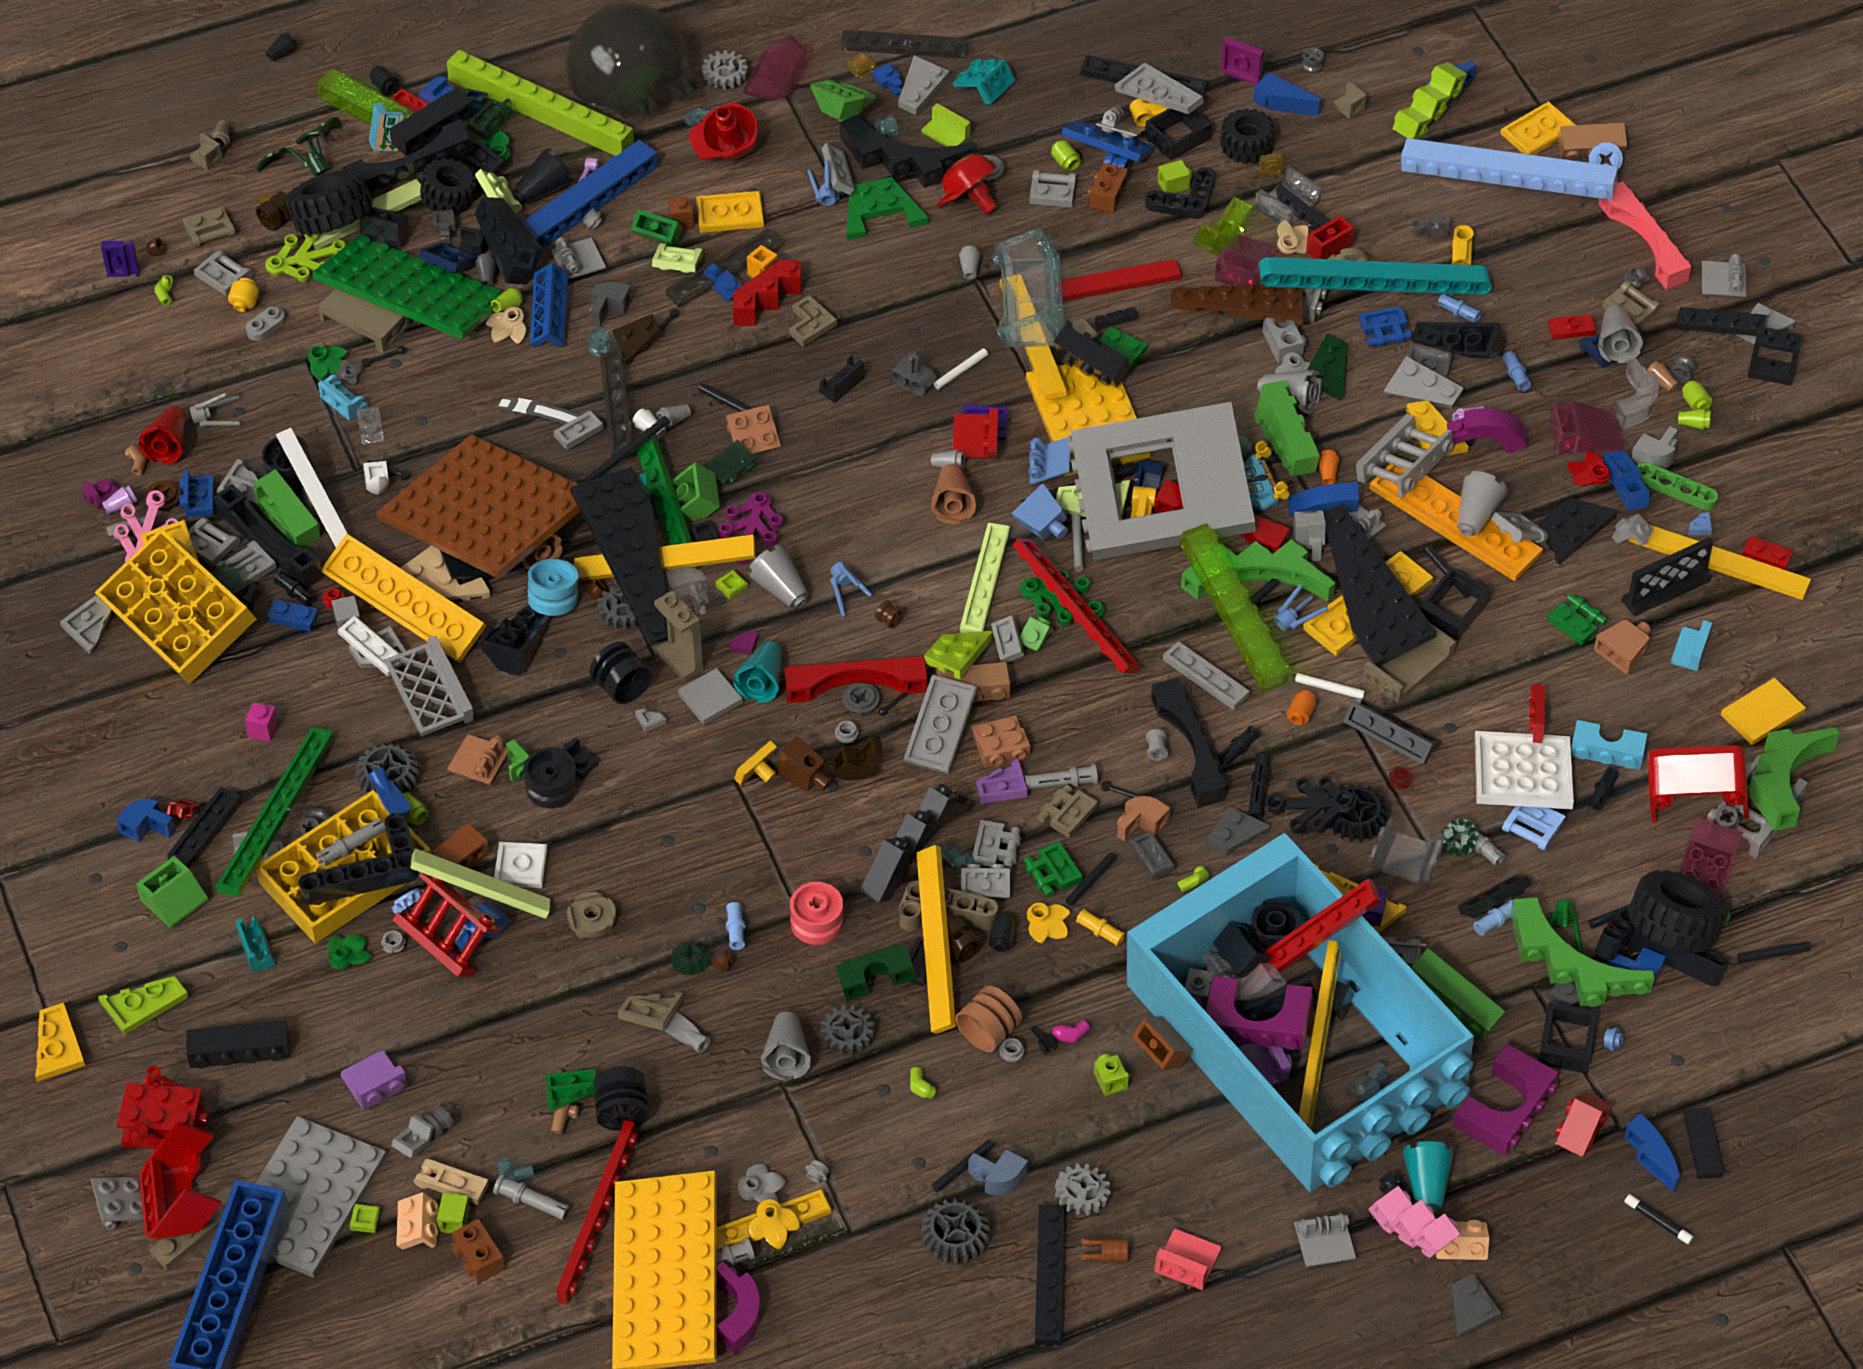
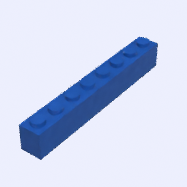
(591, 193)

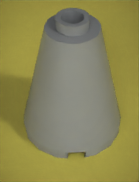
(1619, 336)
(1303, 386)
(1478, 501)
(779, 576)
(786, 1048)

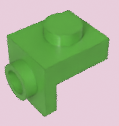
(1035, 633)
(518, 756)

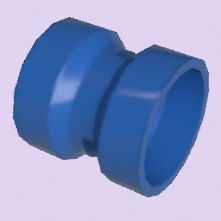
(1116, 160)

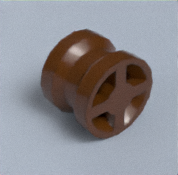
(889, 614)

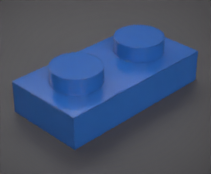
(292, 615)

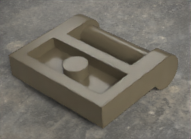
(208, 226)
(1635, 312)

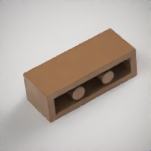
(1580, 139)
(990, 679)

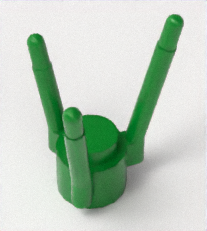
(1564, 916)

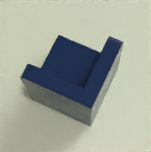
(1148, 474)

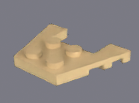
(431, 570)

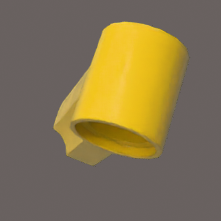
(1143, 111)
(1462, 245)
(1142, 501)

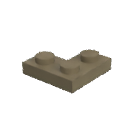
(814, 321)

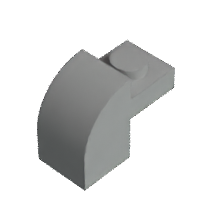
(1654, 451)

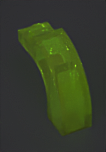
(1230, 225)

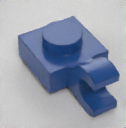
(888, 77)
(725, 283)

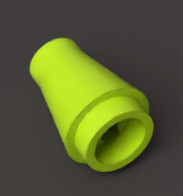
(507, 299)
(1695, 418)

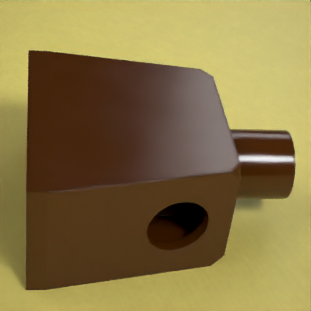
(802, 766)

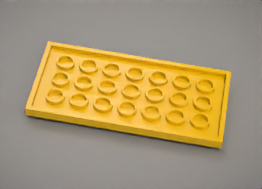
(665, 1271)

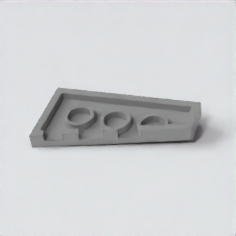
(1160, 89)

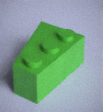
(285, 510)

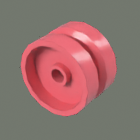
(816, 913)

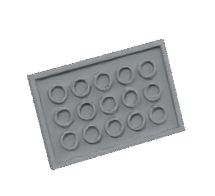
(322, 1182)

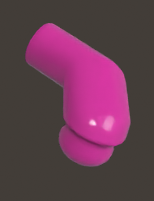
(1070, 1034)

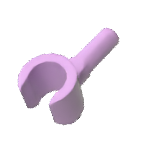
(590, 165)

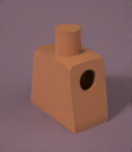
(1623, 644)

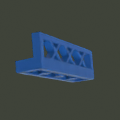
(552, 303)

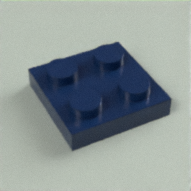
(447, 256)

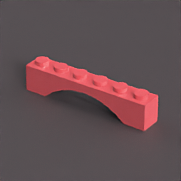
(1671, 266)

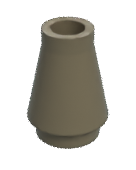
(221, 134)

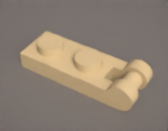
(451, 1180)

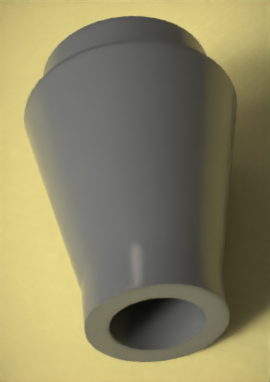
(486, 268)

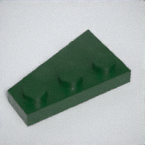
(1331, 365)

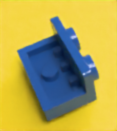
(197, 494)

